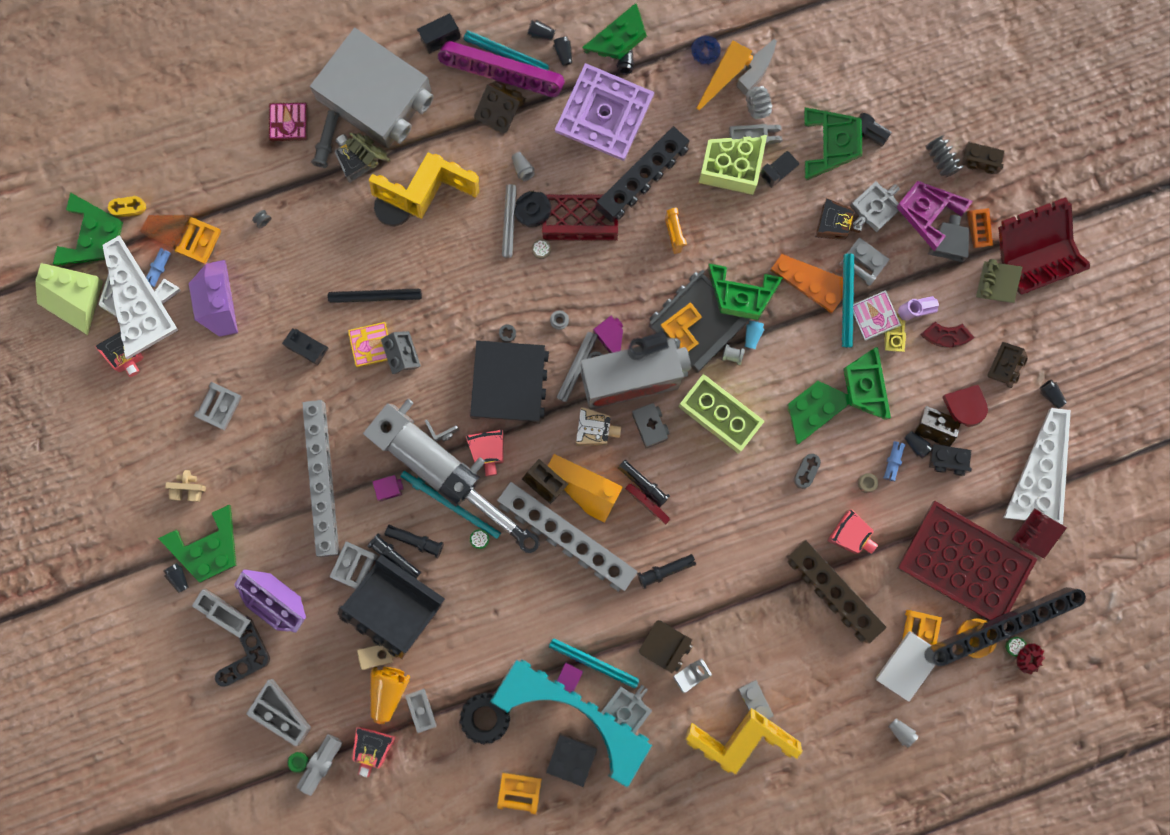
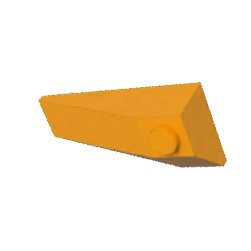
(730, 65)
(589, 490)

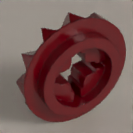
(1024, 658)

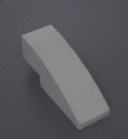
(756, 68)
(221, 612)

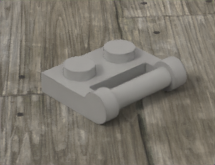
(868, 257)
(223, 408)
(347, 564)

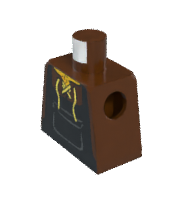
(836, 221)

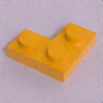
(678, 326)

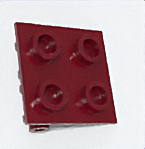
(1039, 533)

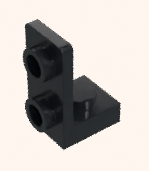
(779, 169)

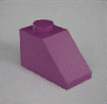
(610, 334)

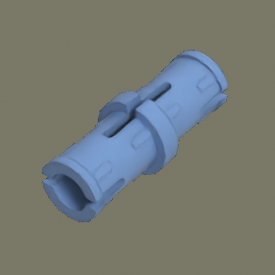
(157, 267)
(894, 461)

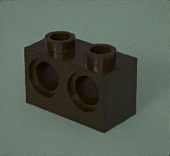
(544, 481)

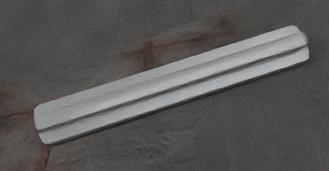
(508, 230)
(575, 369)

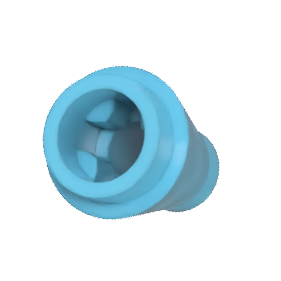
(753, 334)

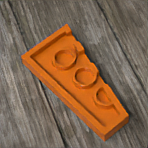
(814, 282)

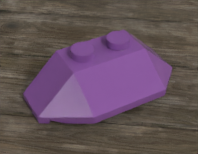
(213, 299)
(271, 600)

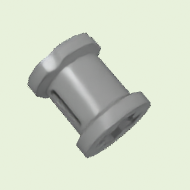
(733, 354)

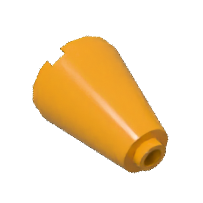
(386, 692)

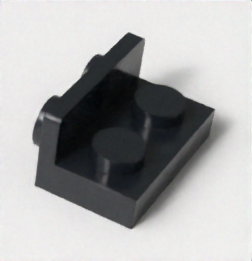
(950, 459)

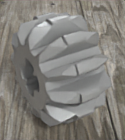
(759, 102)

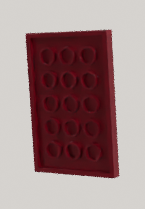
(967, 562)

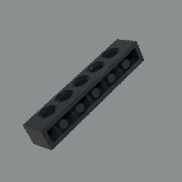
(672, 139)

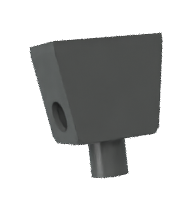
(956, 243)

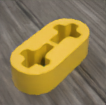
(126, 202)

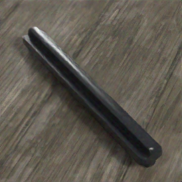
(374, 295)

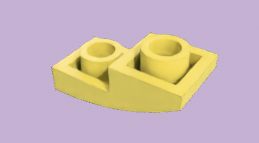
(896, 338)

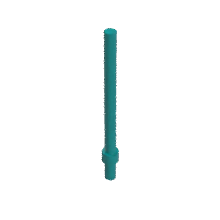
(419, 484)

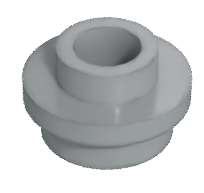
(559, 314)

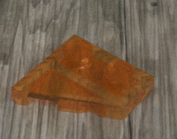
(166, 228)

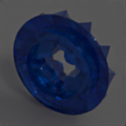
(711, 44)

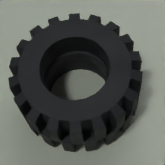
(472, 731)

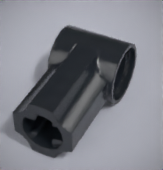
(873, 130)
(649, 345)

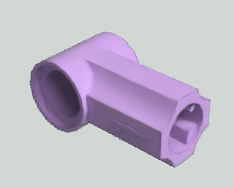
(918, 308)

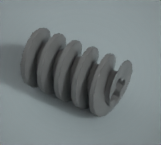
(943, 156)

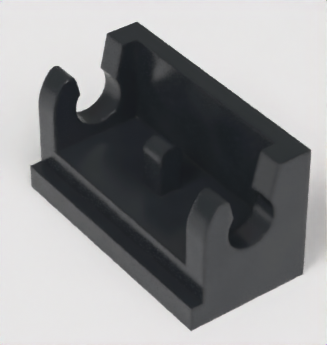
(439, 32)
(305, 346)

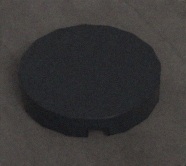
(532, 209)
(389, 214)

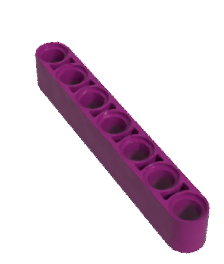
(507, 75)

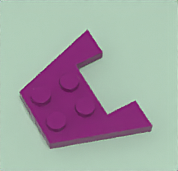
(925, 204)

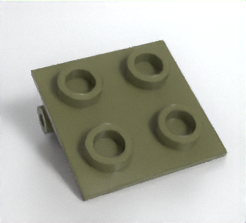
(364, 145)
(999, 281)

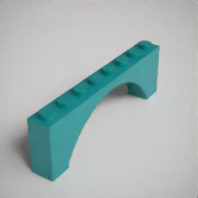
(623, 747)

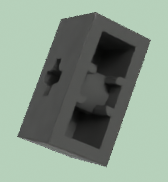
(642, 417)

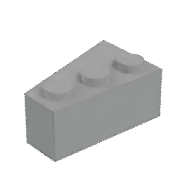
(279, 714)

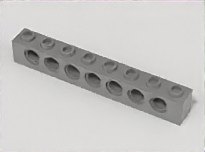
(320, 478)
(515, 493)

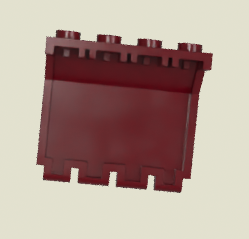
(1041, 245)

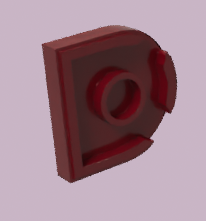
(967, 405)

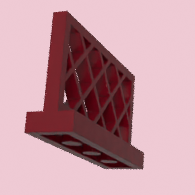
(578, 232)

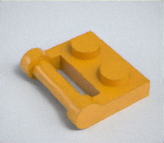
(674, 230)
(203, 242)
(928, 626)
(519, 786)

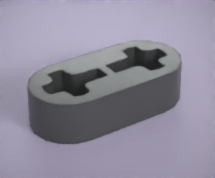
(811, 473)

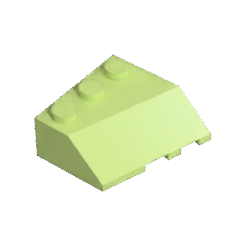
(733, 163)
(68, 294)

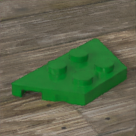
(619, 36)
(867, 385)
(815, 408)

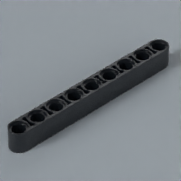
(996, 626)

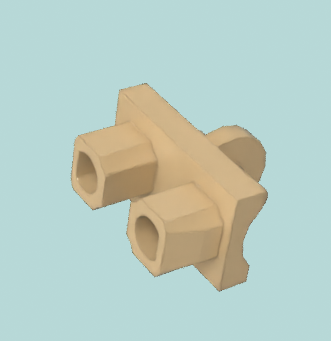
(194, 490)

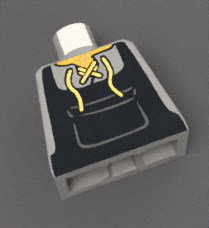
(350, 163)

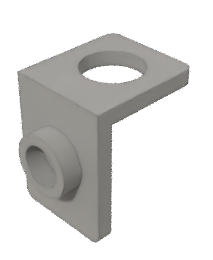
(446, 435)
(691, 675)

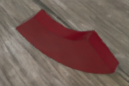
(946, 336)
(653, 508)

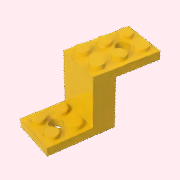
(425, 185)
(742, 741)

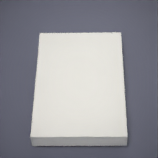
(907, 667)

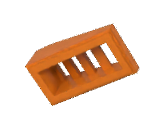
(971, 216)

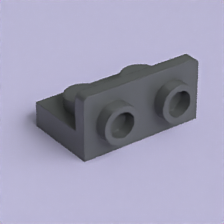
(400, 352)

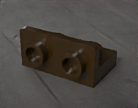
(983, 158)
(1008, 364)
(937, 427)

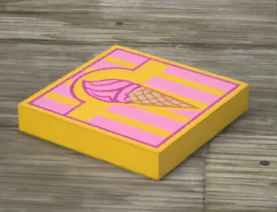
(367, 344)

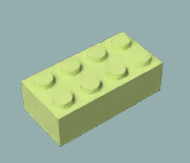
(721, 414)

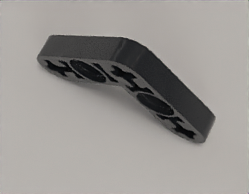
(249, 660)

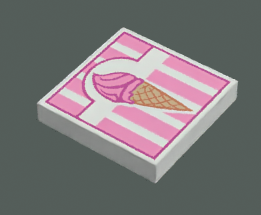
(875, 315)

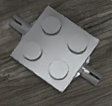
(876, 206)
(628, 708)

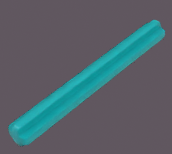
(501, 50)
(848, 300)
(594, 663)

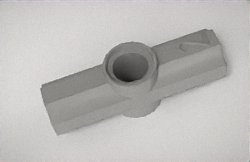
(319, 764)

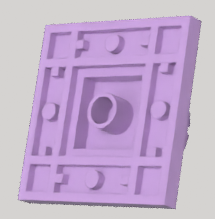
(604, 112)

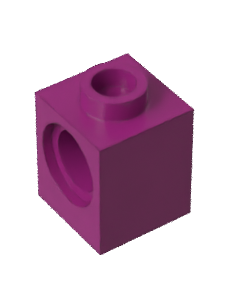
(388, 488)
(569, 677)

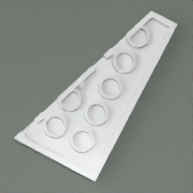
(137, 306)
(1045, 471)

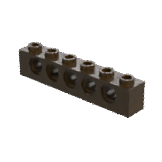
(873, 625)

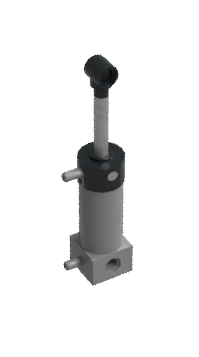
(437, 466)

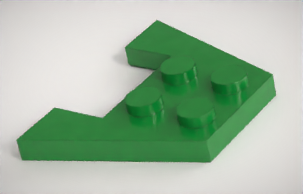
(840, 140)
(96, 229)
(740, 298)
(210, 554)

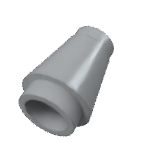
(523, 168)
(903, 733)

